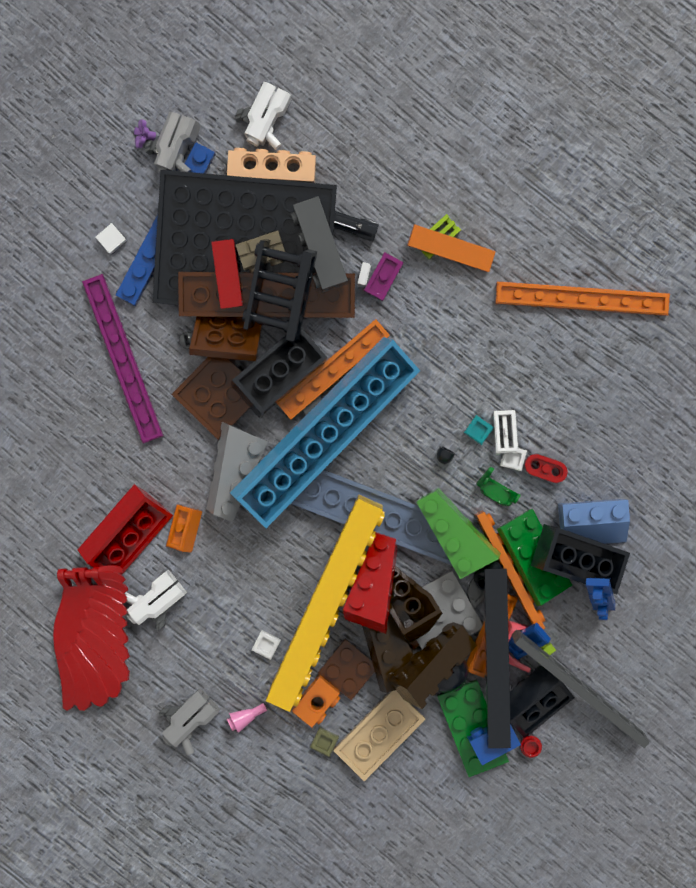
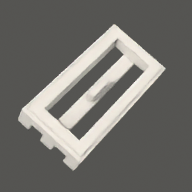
(506, 450)

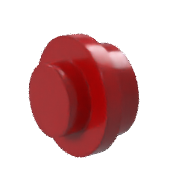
(531, 746)

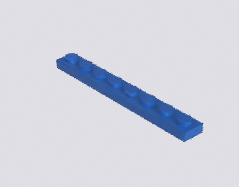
(144, 262)

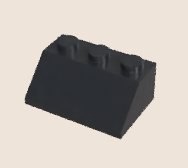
(537, 700)

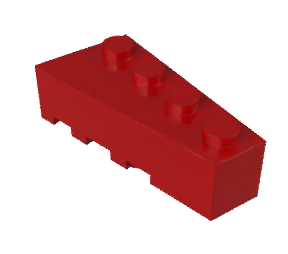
(372, 590)

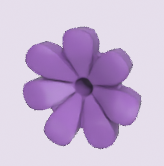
(143, 134)

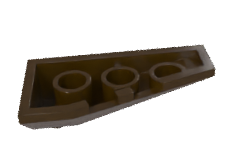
(412, 607)

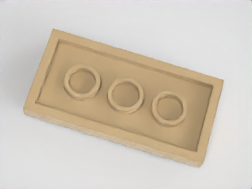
(378, 734)

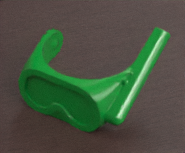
(496, 491)

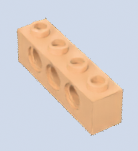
(240, 156)

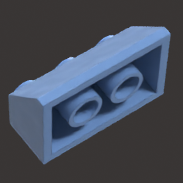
(597, 520)

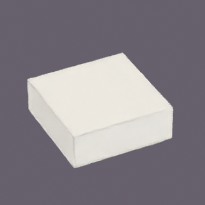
(111, 238)
(364, 273)
(514, 461)
(266, 644)

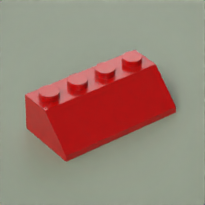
(125, 530)

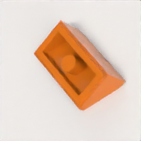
(184, 528)

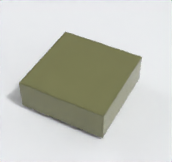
(324, 741)

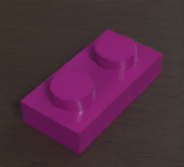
(383, 276)

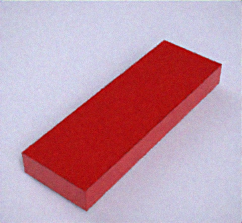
(227, 273)

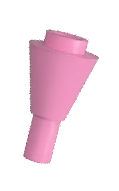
(240, 719)

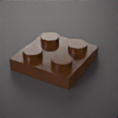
(347, 669)

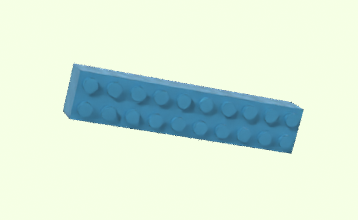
(325, 431)

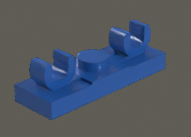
(601, 596)

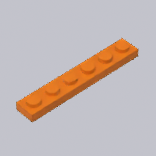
(332, 370)
(515, 579)

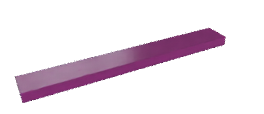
(123, 358)

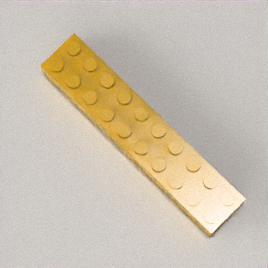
(323, 605)

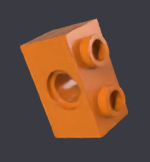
(315, 714)

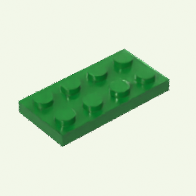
(521, 540)
(465, 712)

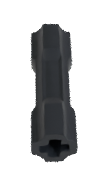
(360, 227)

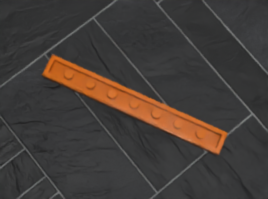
(582, 298)

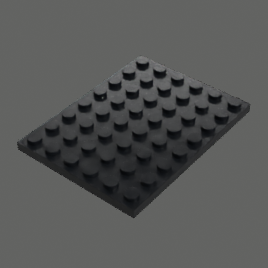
(224, 207)

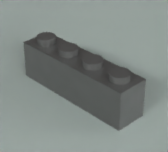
(318, 237)

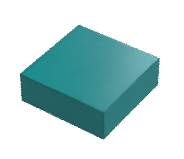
(478, 430)

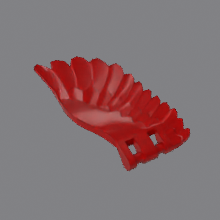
(91, 636)

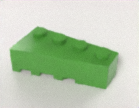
(460, 540)

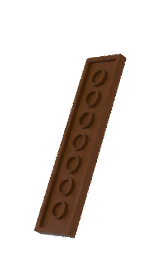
(200, 297)

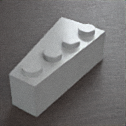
(235, 459)

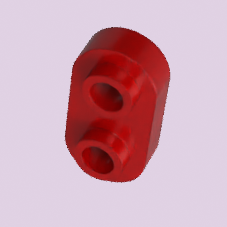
(545, 468)

